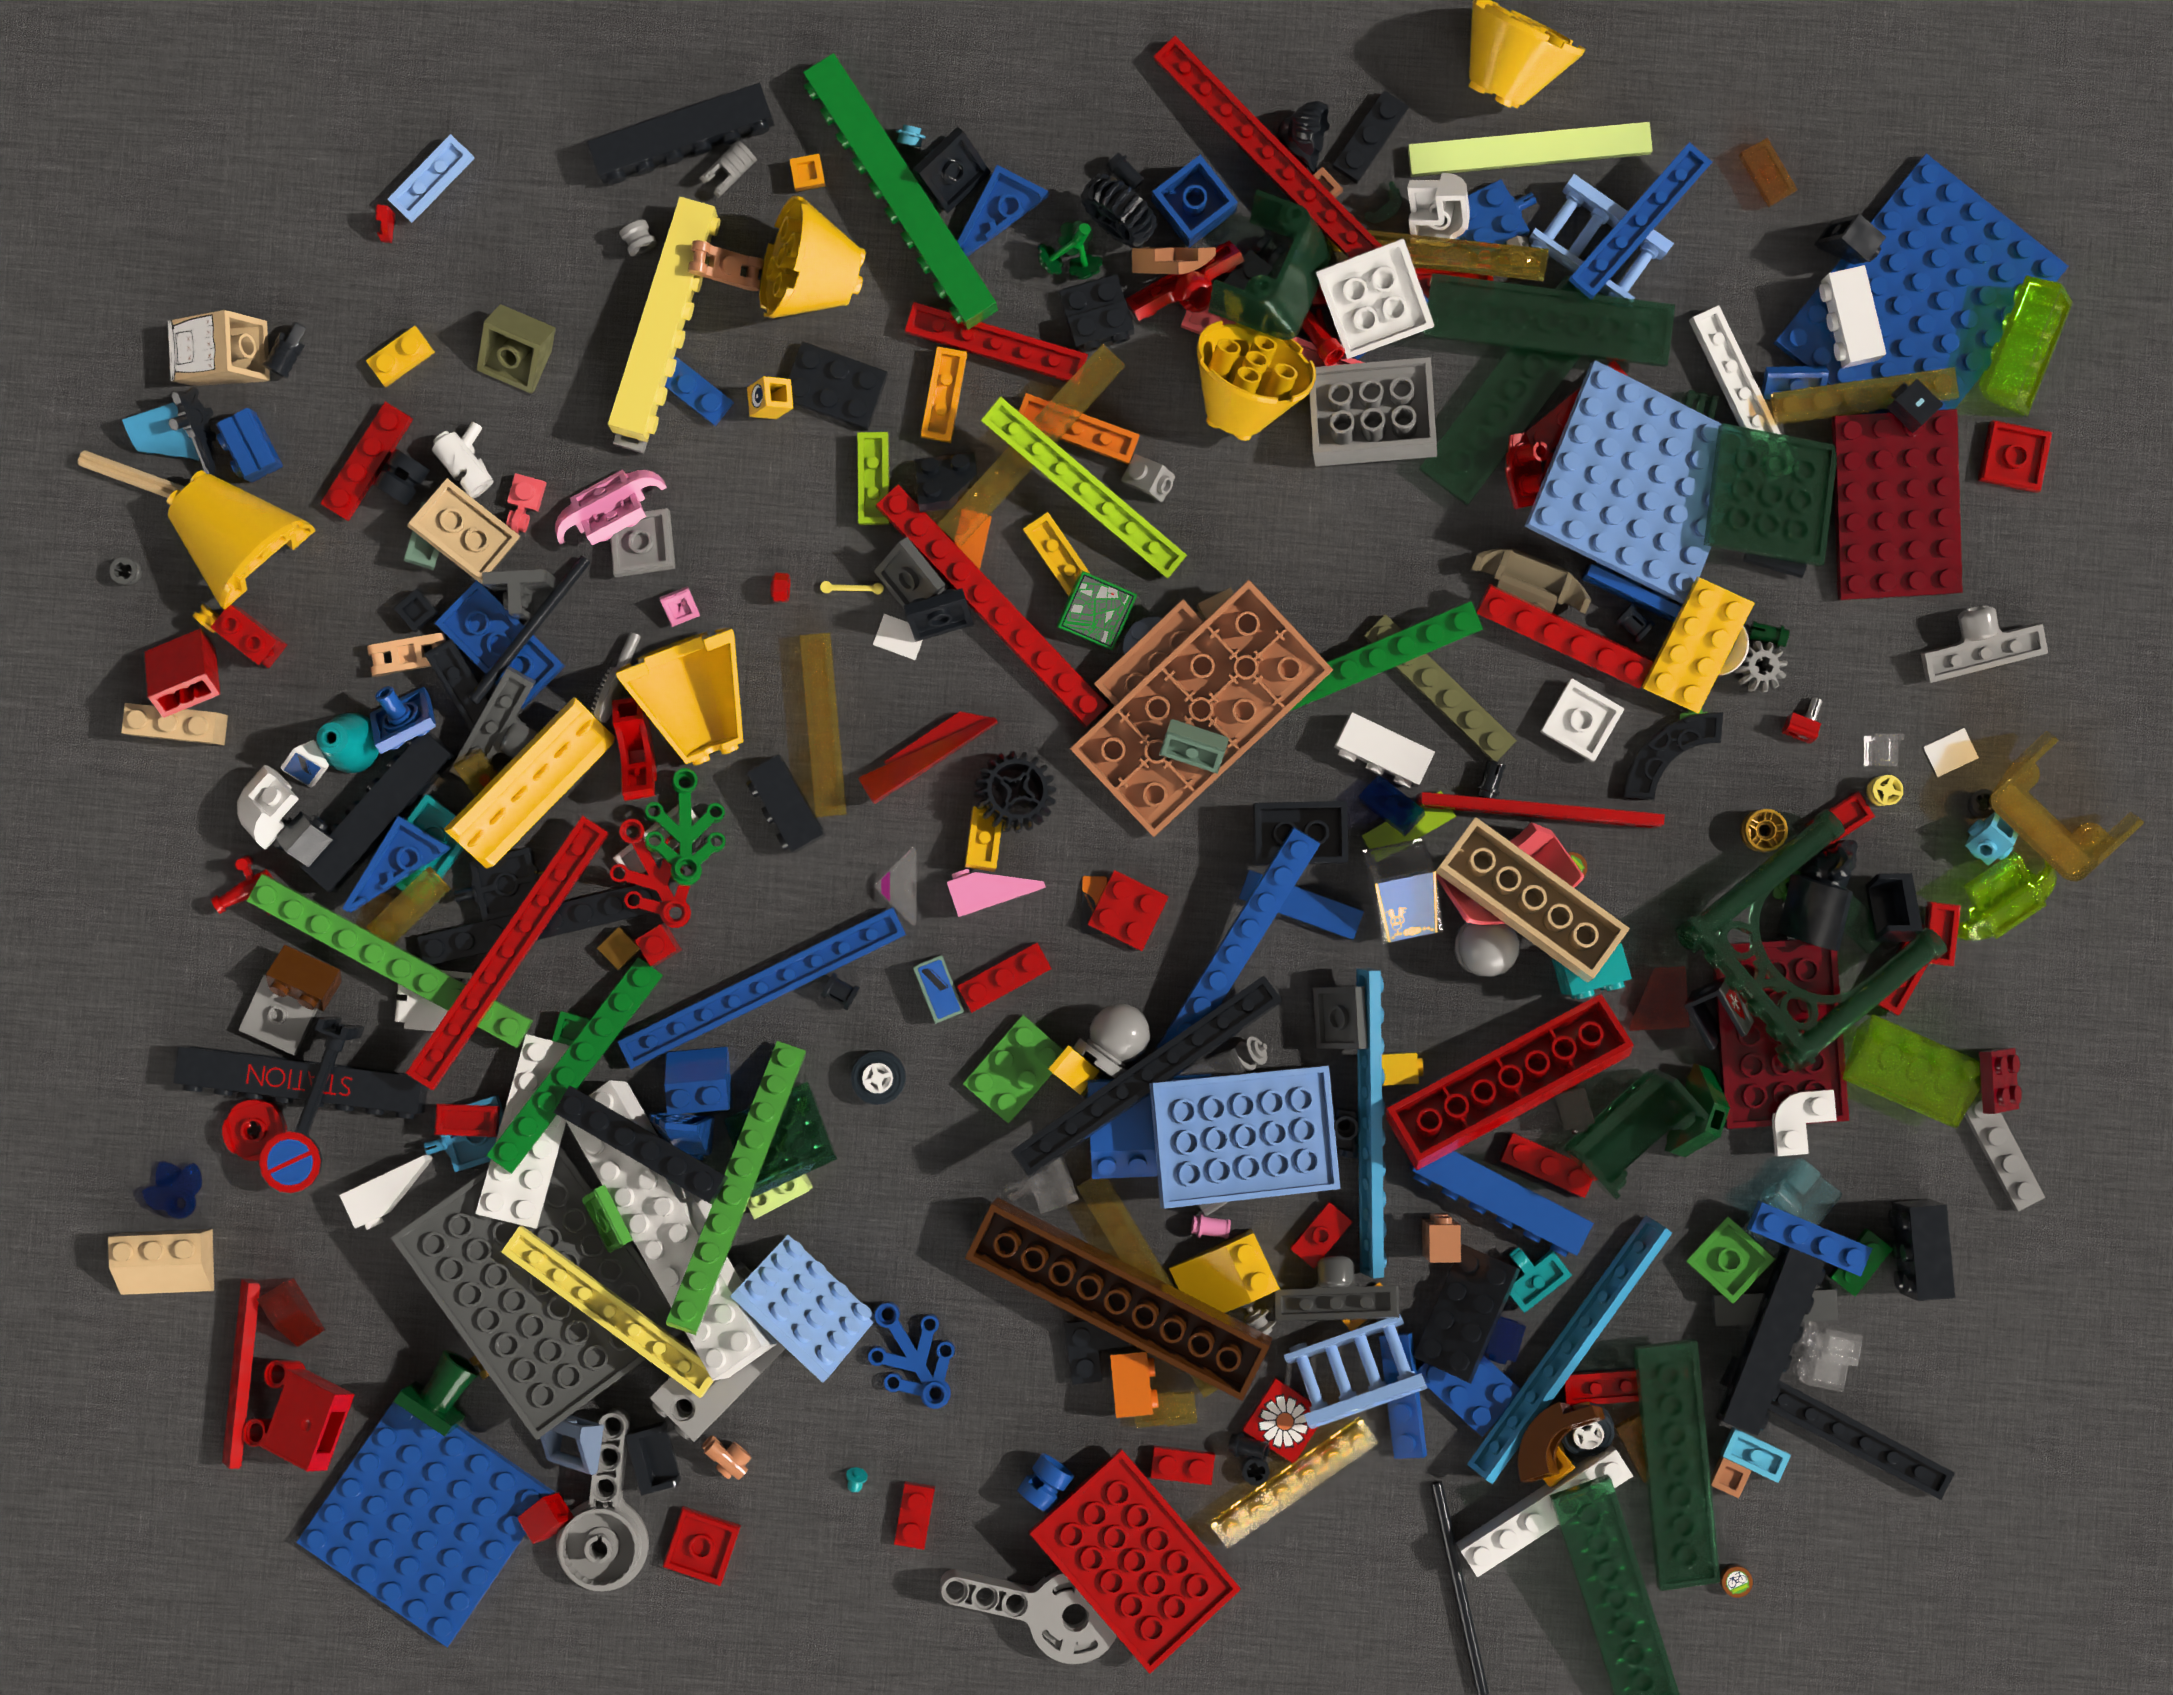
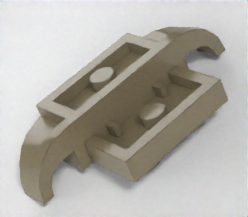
(1533, 579)

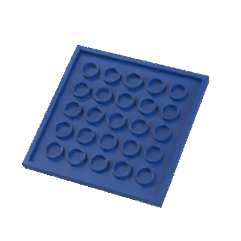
(424, 1521)

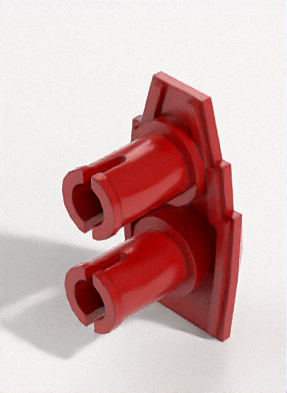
(1524, 469)

